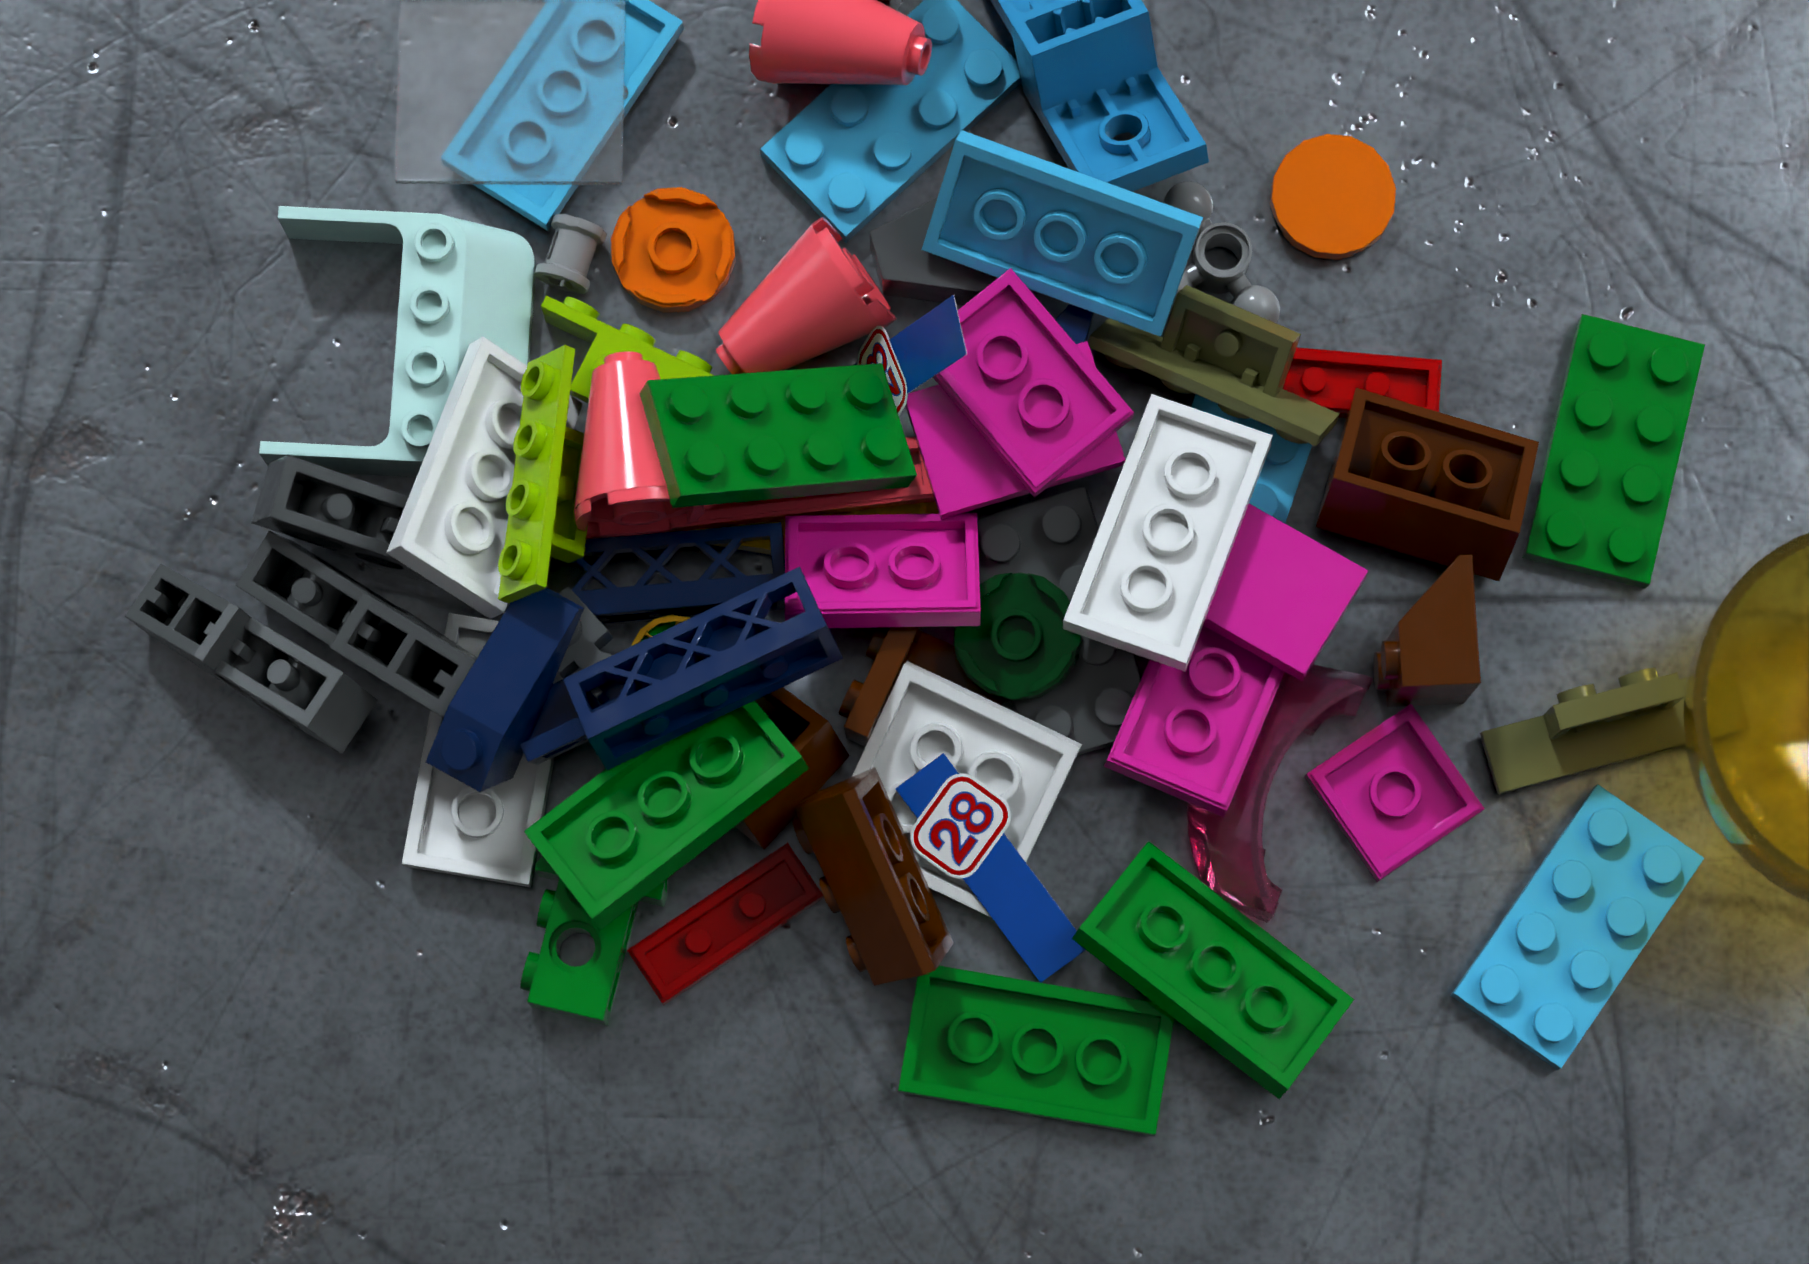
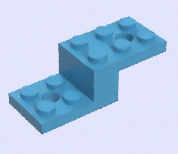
(1098, 76)

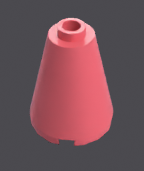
(837, 43)
(804, 307)
(619, 458)

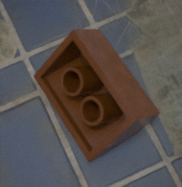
(1428, 484)
(873, 879)

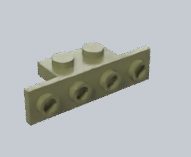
(1224, 358)
(1589, 731)

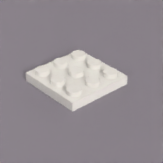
(980, 739)

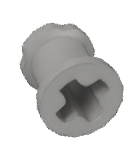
(570, 253)

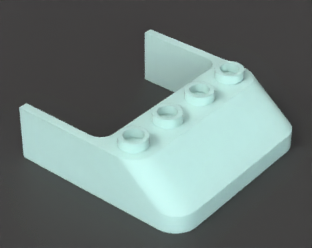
(454, 288)

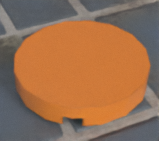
(1332, 196)
(673, 250)

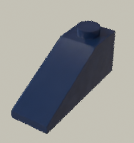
(505, 691)

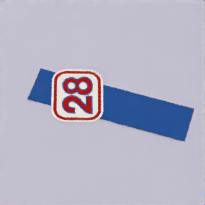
(916, 351)
(963, 836)

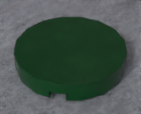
(1020, 638)

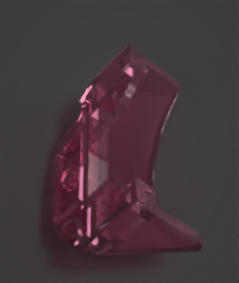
(1230, 847)

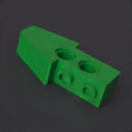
(586, 989)

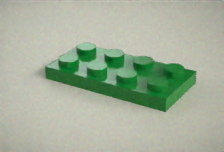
(777, 434)
(1613, 451)
(663, 809)
(1213, 969)
(1037, 1049)

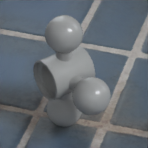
(1252, 298)

